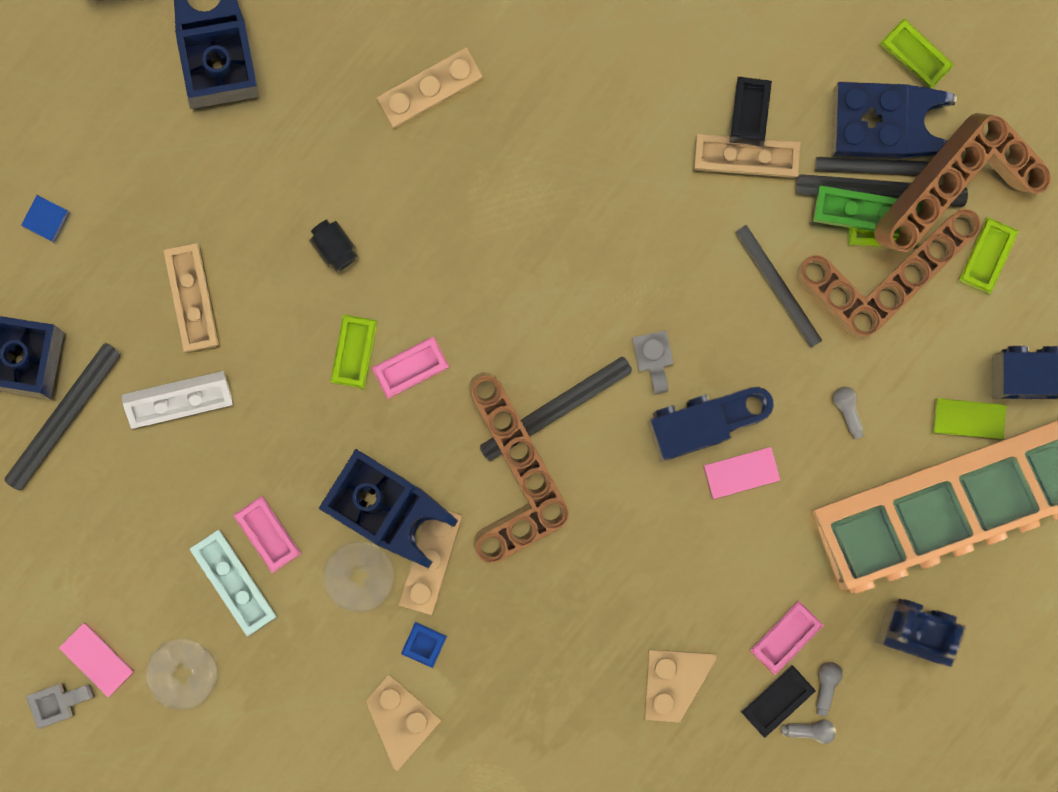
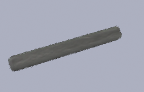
(810, 183)
(565, 402)
(62, 416)

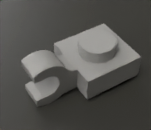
(654, 355)
(54, 704)

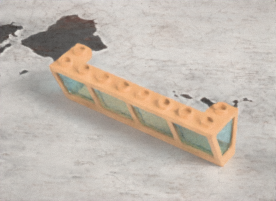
(942, 509)

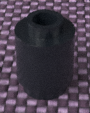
(333, 245)

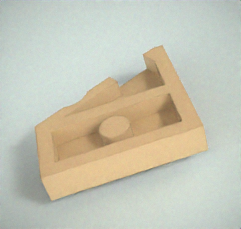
(674, 682)
(400, 720)

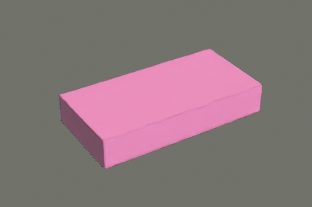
(410, 367)
(741, 473)
(267, 534)
(786, 637)
(96, 659)

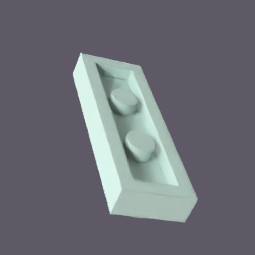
(233, 583)

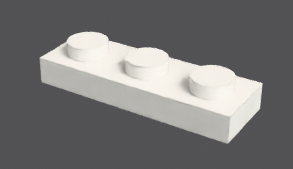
(177, 399)

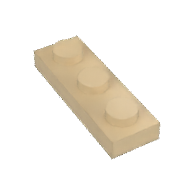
(430, 88)
(774, 159)
(191, 298)
(424, 583)

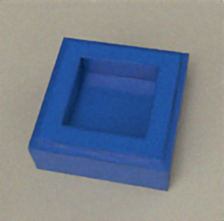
(45, 218)
(424, 644)

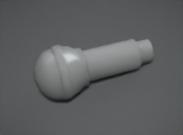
(845, 400)
(830, 676)
(822, 731)

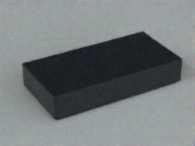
(750, 111)
(778, 701)

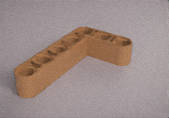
(958, 175)
(896, 281)
(521, 469)

